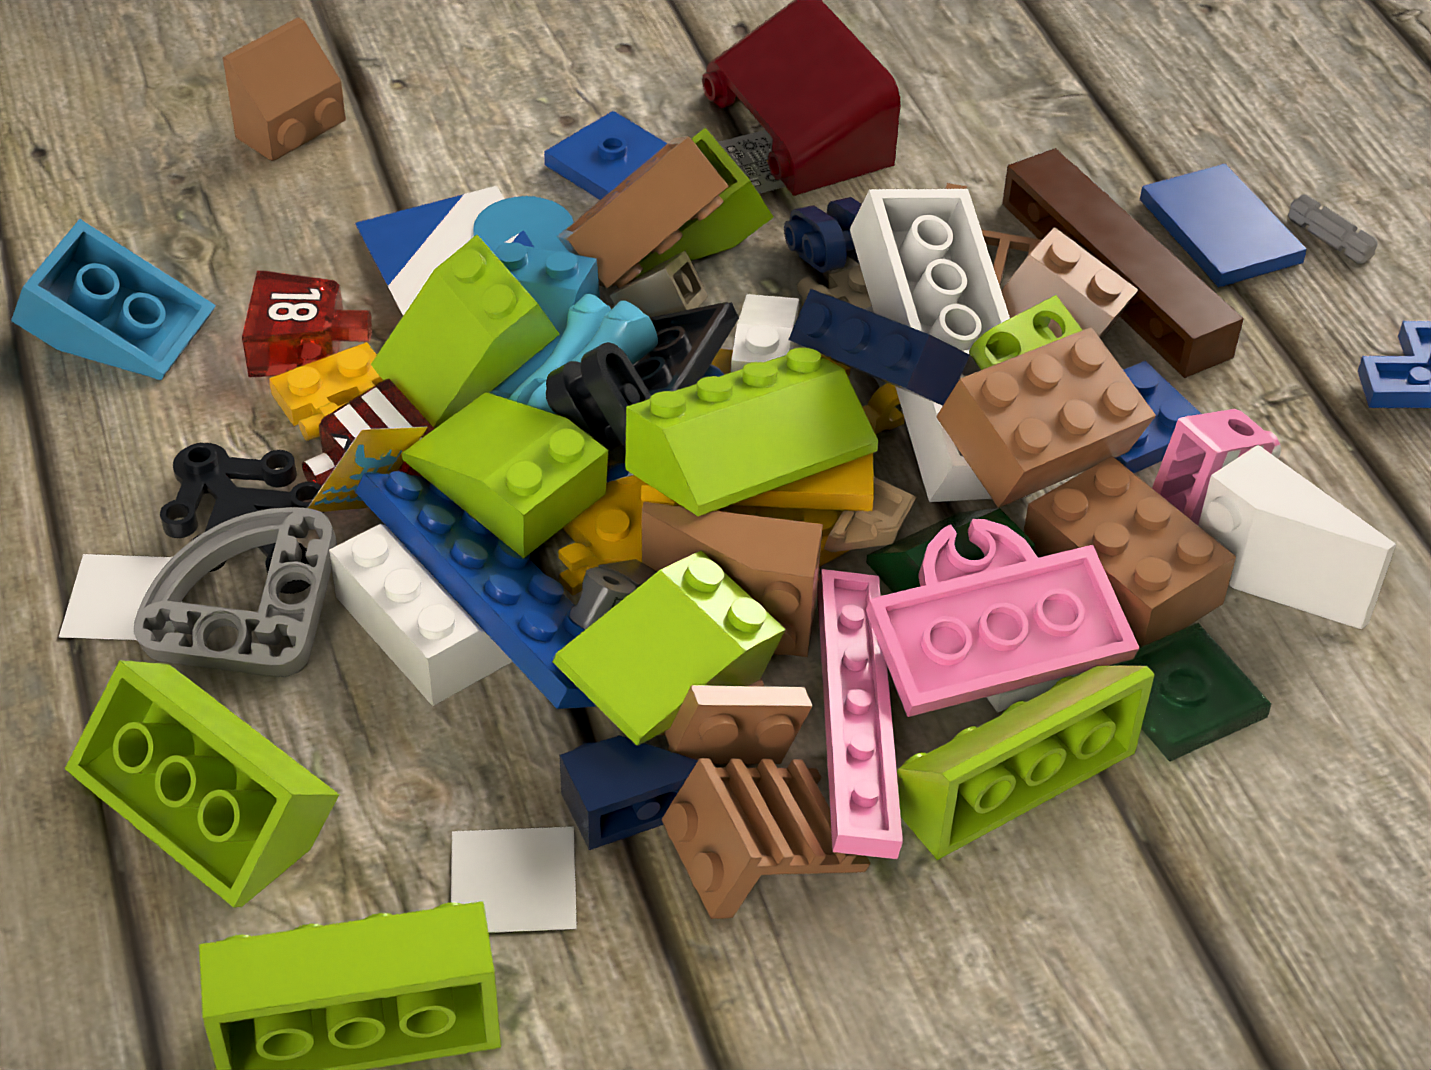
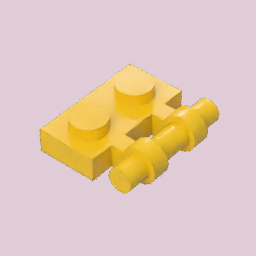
(324, 386)

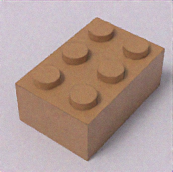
(646, 211)
(1044, 416)
(1152, 553)

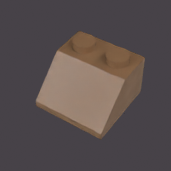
(282, 90)
(1080, 281)

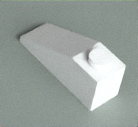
(763, 329)

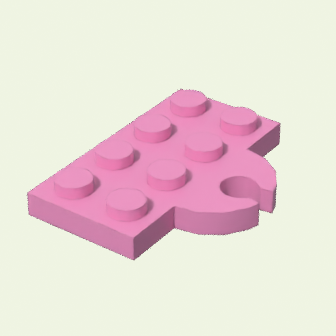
(997, 620)

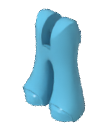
(588, 326)

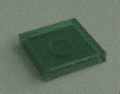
(1195, 693)

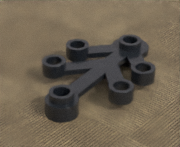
(209, 469)

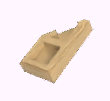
(873, 527)

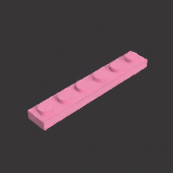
(857, 720)

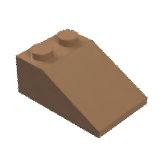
(764, 555)

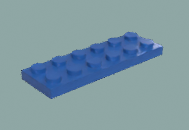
(489, 580)

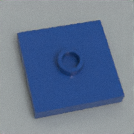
(602, 153)

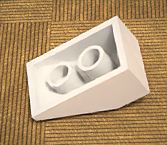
(1294, 540)

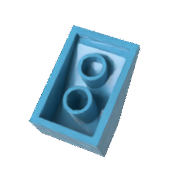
(556, 284)
(110, 305)

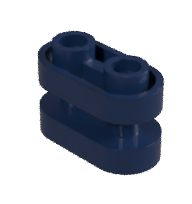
(822, 237)

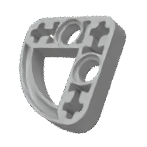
(273, 618)

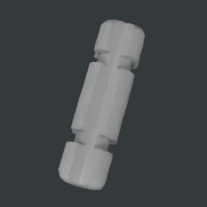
(1332, 229)

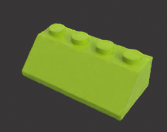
(747, 431)
(1023, 756)
(199, 780)

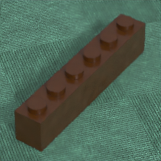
(1172, 304)

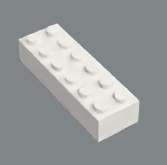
(934, 274)

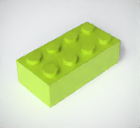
(352, 992)

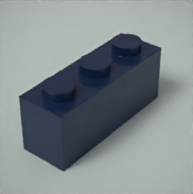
(879, 347)

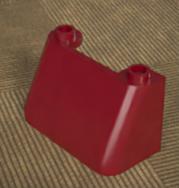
(815, 95)

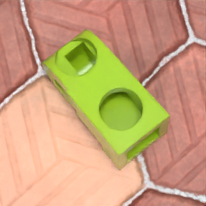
(1023, 333)

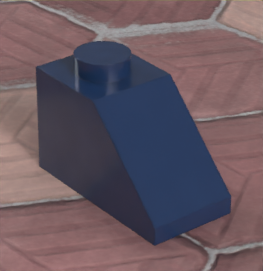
(620, 787)

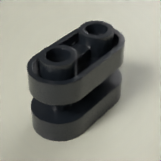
(597, 396)

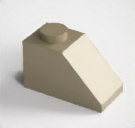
(664, 288)

